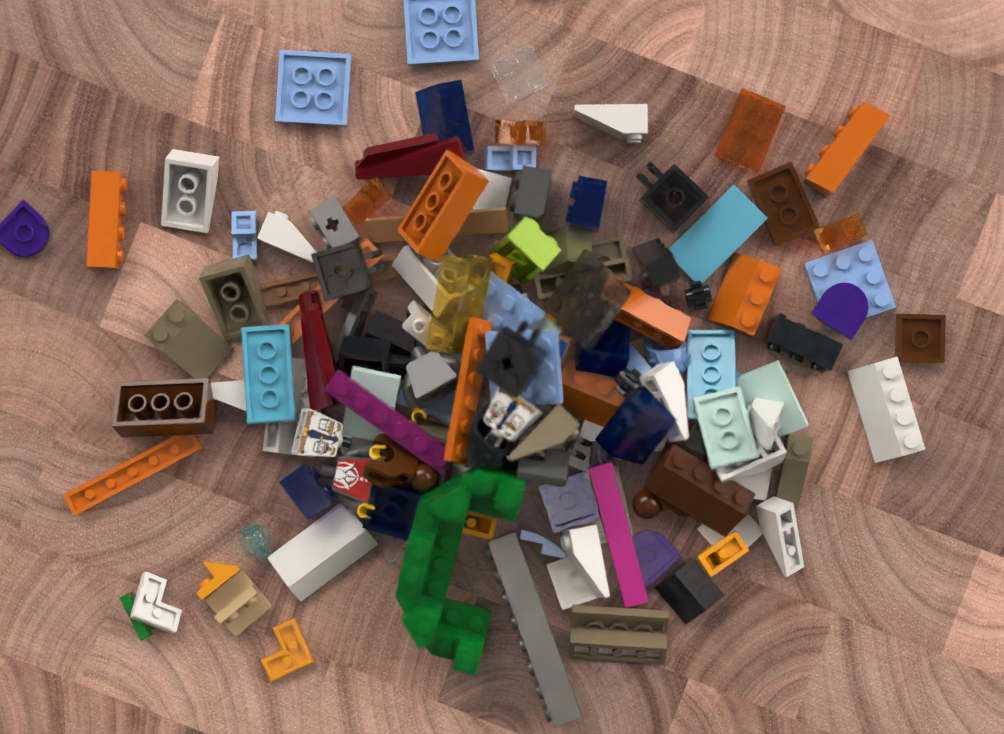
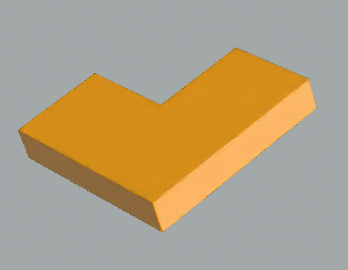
(294, 651)

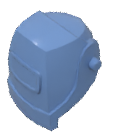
(659, 354)

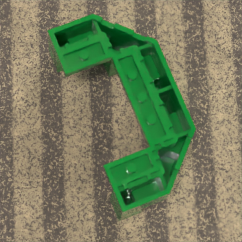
(432, 620)

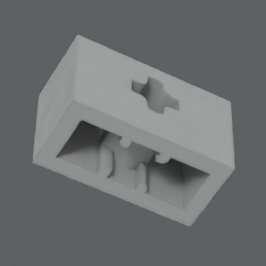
(329, 211)

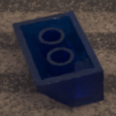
(445, 113)
(636, 427)

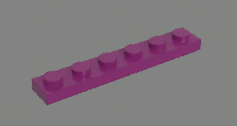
(388, 420)

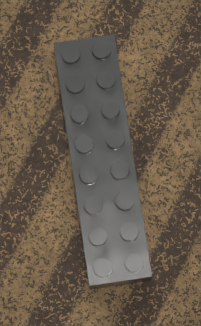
(534, 629)

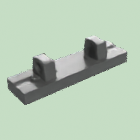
(356, 318)

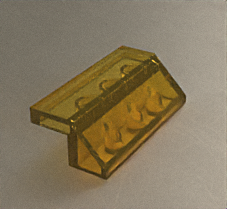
(458, 296)

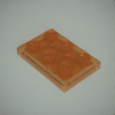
(749, 130)

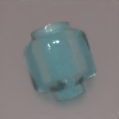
(255, 541)

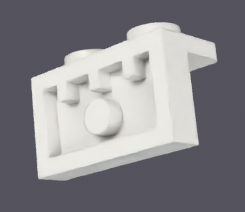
(418, 322)

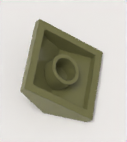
(572, 243)

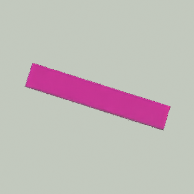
(618, 534)

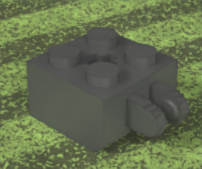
(532, 193)

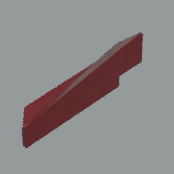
(406, 157)
(318, 351)

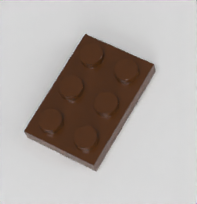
(783, 203)

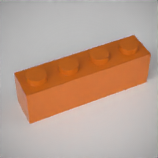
(105, 220)
(653, 318)

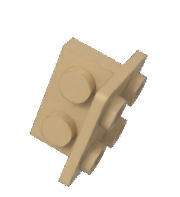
(238, 603)

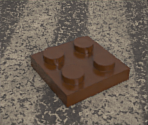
(920, 338)

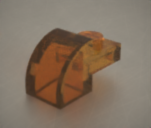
(520, 133)
(367, 201)
(840, 232)

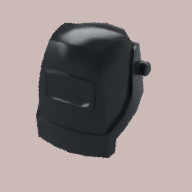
(481, 452)

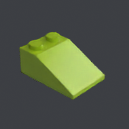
(528, 249)

